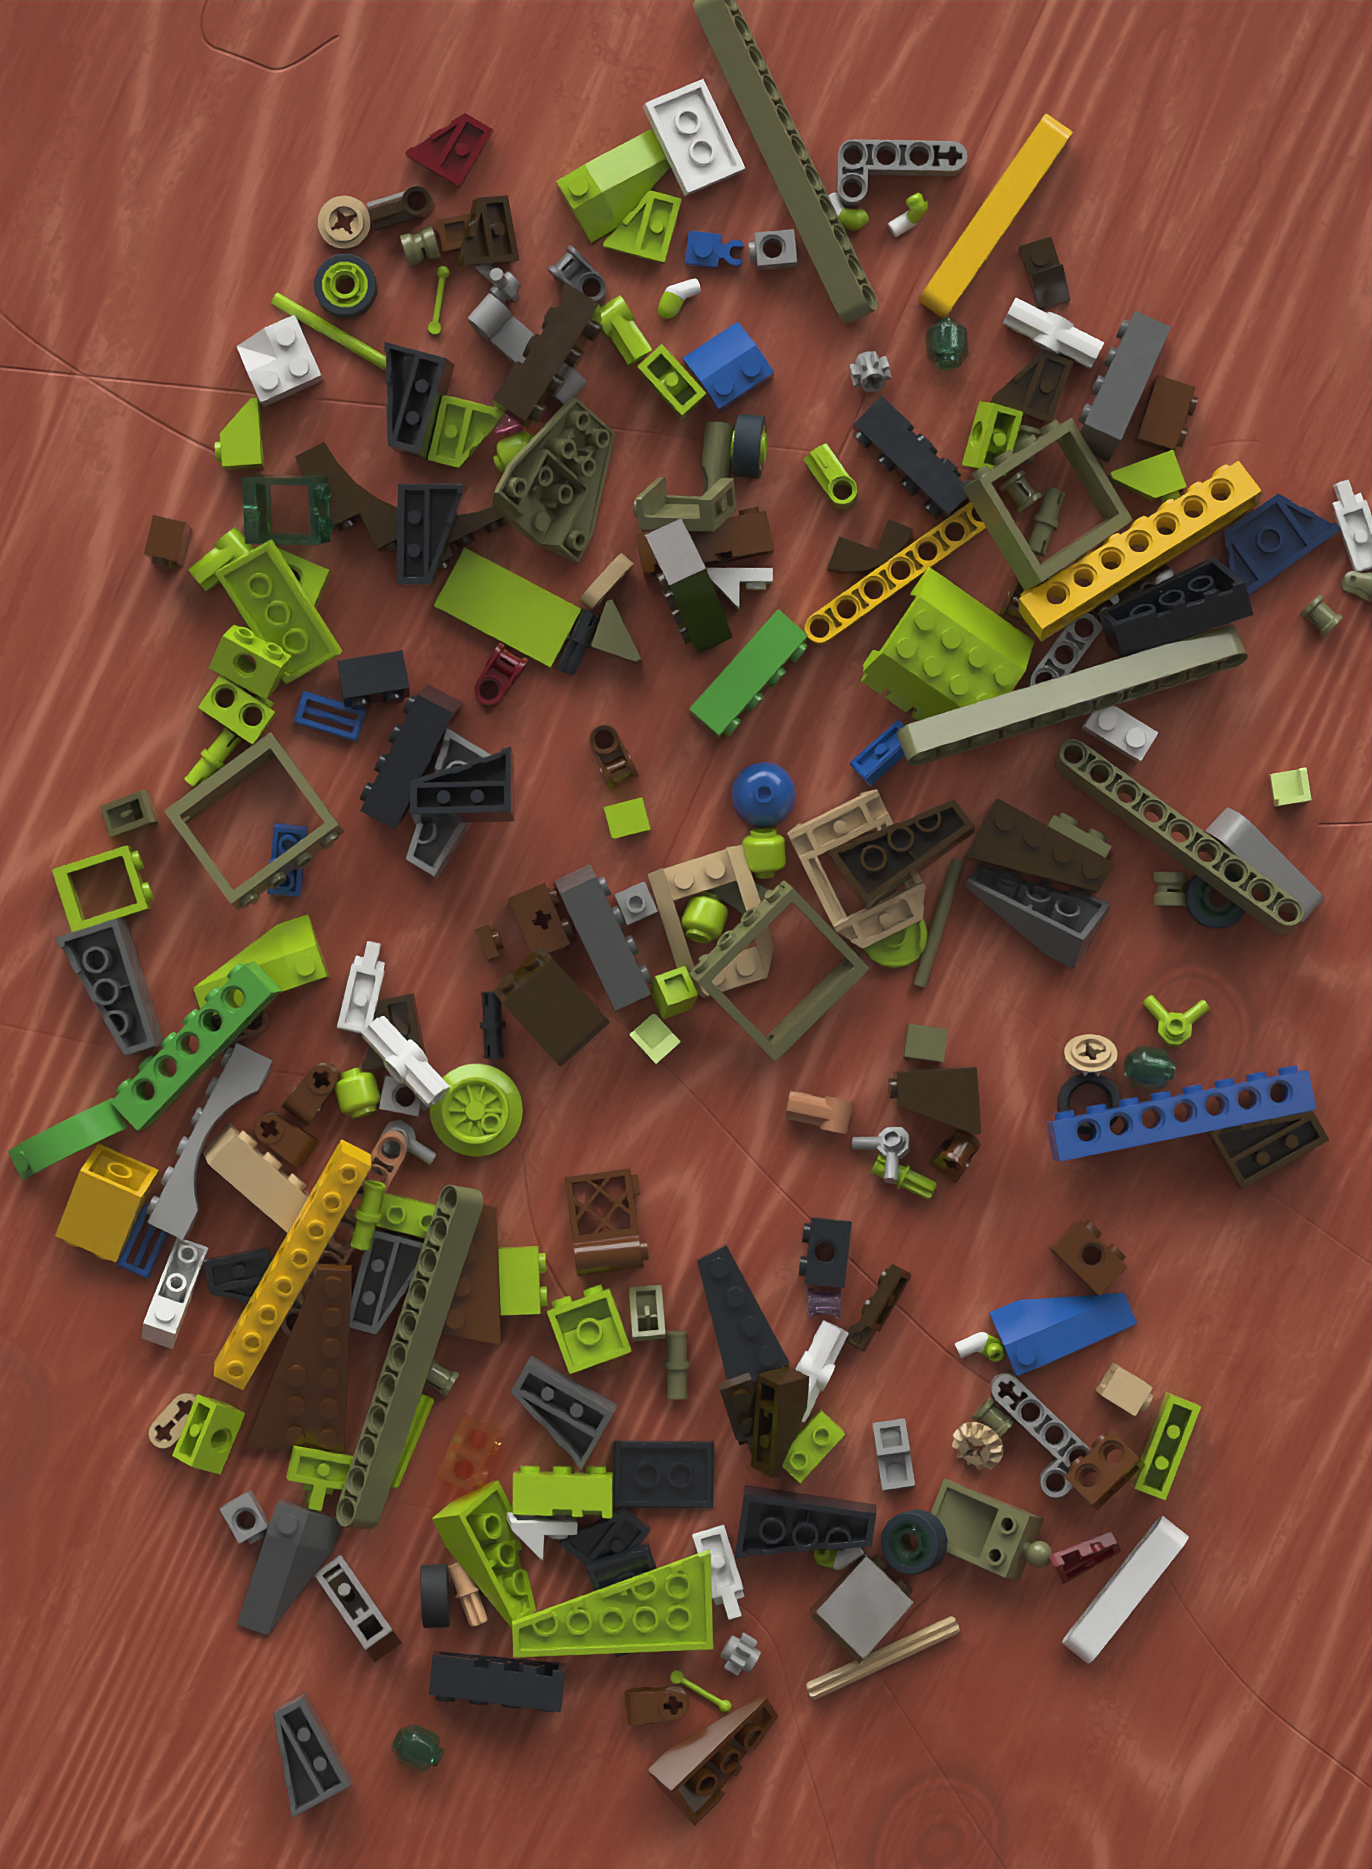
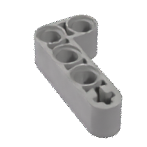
(900, 167)
(510, 337)
(1073, 642)
(1254, 848)
(1037, 1428)

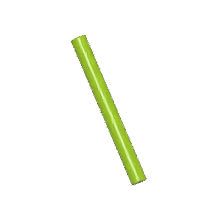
(329, 330)

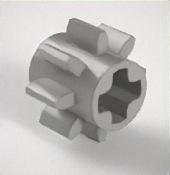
(870, 371)
(740, 1654)

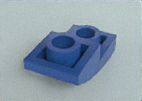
(283, 839)

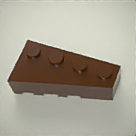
(733, 540)
(476, 1300)

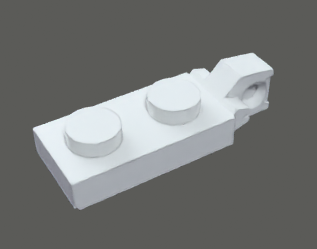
(1356, 525)
(362, 990)
(725, 1577)

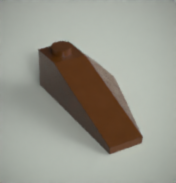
(702, 1764)

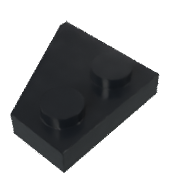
(237, 1273)
(606, 1537)

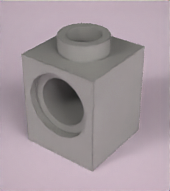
(784, 239)
(636, 903)
(390, 1102)
(245, 1502)

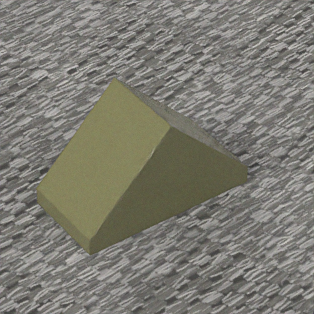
(613, 636)
(130, 813)
(647, 1313)

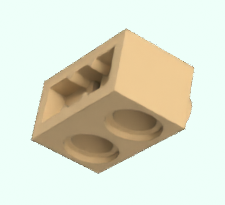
(1125, 1389)

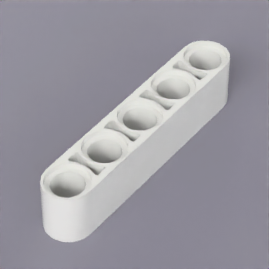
(1125, 1589)

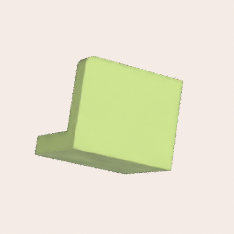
(1290, 787)
(655, 1038)

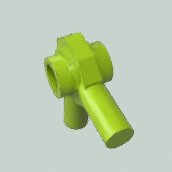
(1175, 1027)

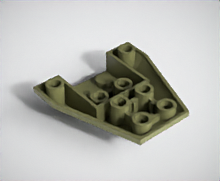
(558, 481)

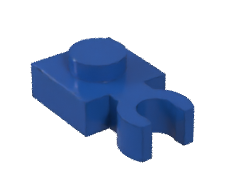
(706, 250)

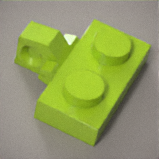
(319, 1473)

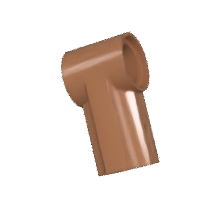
(826, 1112)

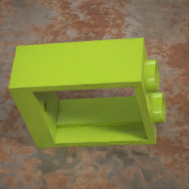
(70, 898)

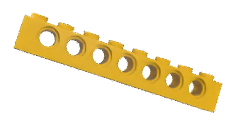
(1049, 618)
(292, 1264)

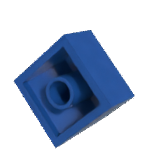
(729, 367)

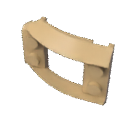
(835, 829)
(701, 876)

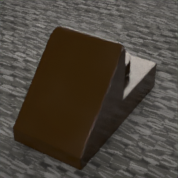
(1045, 273)

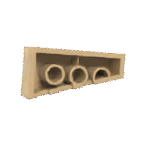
(256, 1175)

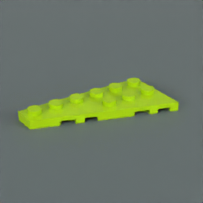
(641, 1614)

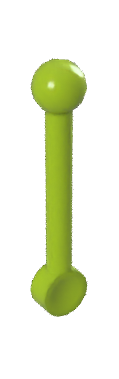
(434, 326)
(677, 1677)

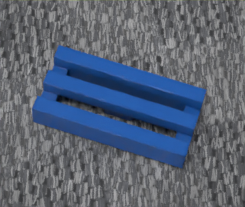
(324, 728)
(131, 1242)

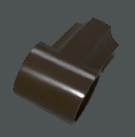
(396, 208)

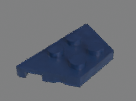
(1273, 540)

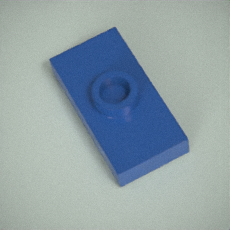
(879, 755)

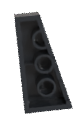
(738, 1321)
(800, 1522)

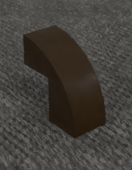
(857, 559)

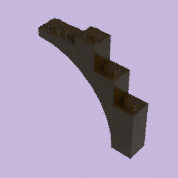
(380, 518)

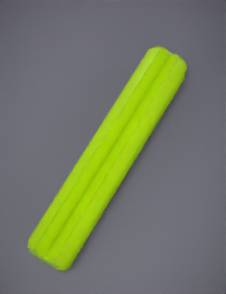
(421, 1414)

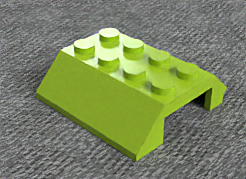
(947, 652)

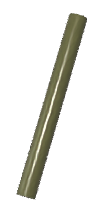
(938, 922)

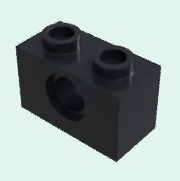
(829, 1272)

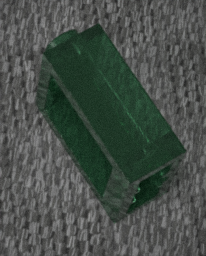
(258, 509)

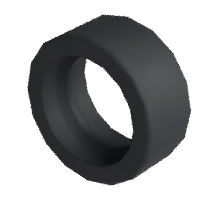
(1073, 1082)
(435, 1595)

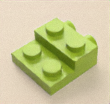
(588, 1329)

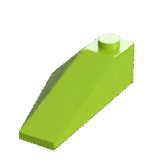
(613, 184)
(285, 953)
(485, 1546)

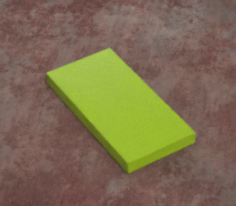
(507, 607)
(278, 609)

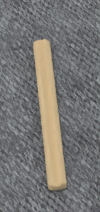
(883, 1657)

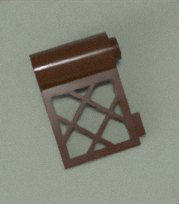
(610, 1249)

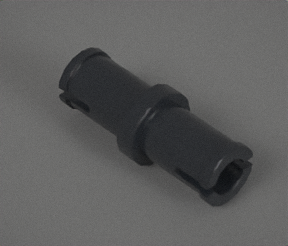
(492, 1025)

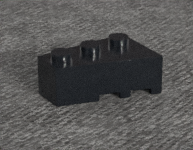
(414, 397)
(466, 793)

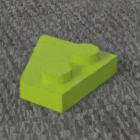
(647, 228)
(461, 430)

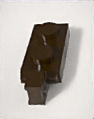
(877, 1309)
(739, 1401)

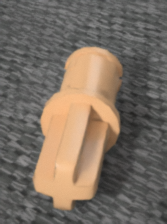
(468, 1595)

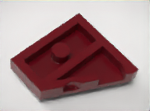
(452, 149)
(1084, 1556)

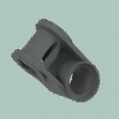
(578, 273)

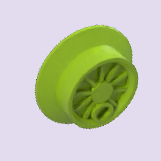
(478, 1111)

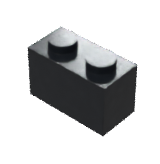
(373, 680)

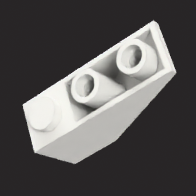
(174, 1293)

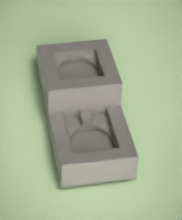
(893, 1455)

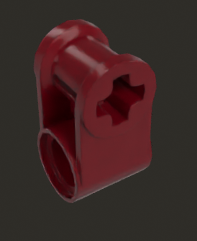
(499, 674)

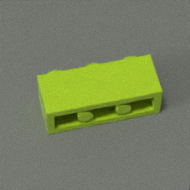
(1166, 1445)

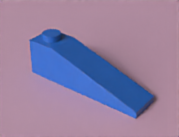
(1053, 1327)

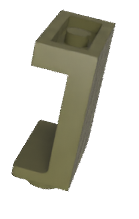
(699, 513)

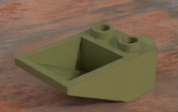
(990, 1531)

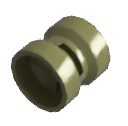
(420, 246)
(1173, 881)

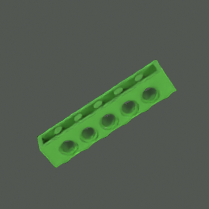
(258, 993)

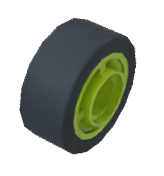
(345, 267)
(749, 446)

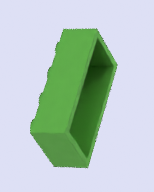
(748, 674)

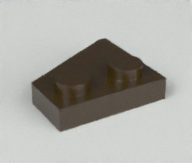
(489, 234)
(1036, 387)
(403, 1015)

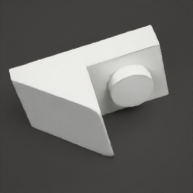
(729, 580)
(534, 1527)

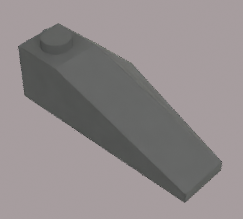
(1050, 918)
(290, 1555)

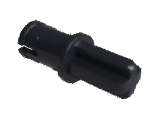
(578, 642)

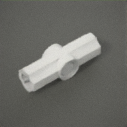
(1053, 333)
(405, 1061)
(820, 1359)

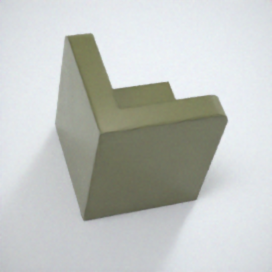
(925, 1042)

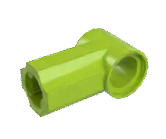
(620, 327)
(830, 474)
(226, 550)

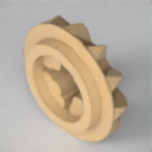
(348, 207)
(1098, 1047)
(978, 1434)

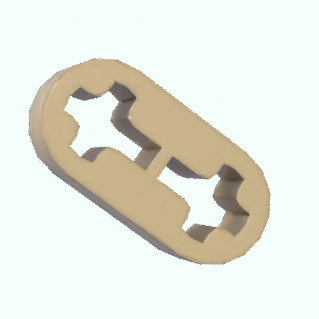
(606, 581)
(167, 1416)

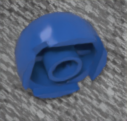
(763, 794)

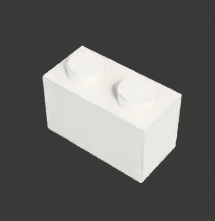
(1120, 732)

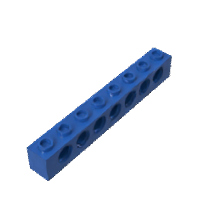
(1296, 1098)

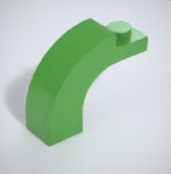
(67, 1138)

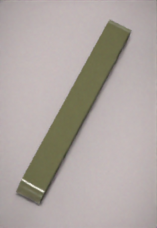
(1184, 852)

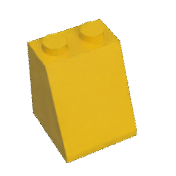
(106, 1203)

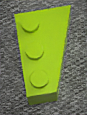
(563, 1491)

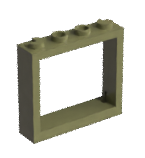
(1004, 529)
(224, 781)
(814, 1004)

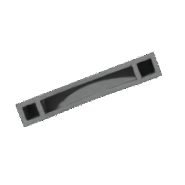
(178, 1204)

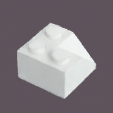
(279, 361)

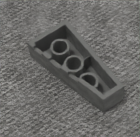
(1123, 383)
(603, 937)
(115, 982)

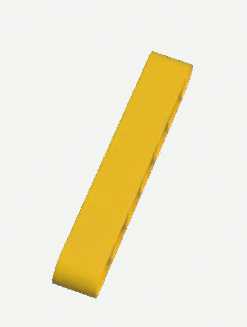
(995, 216)
(890, 585)

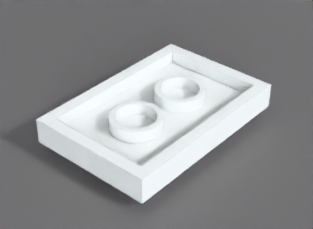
(693, 137)

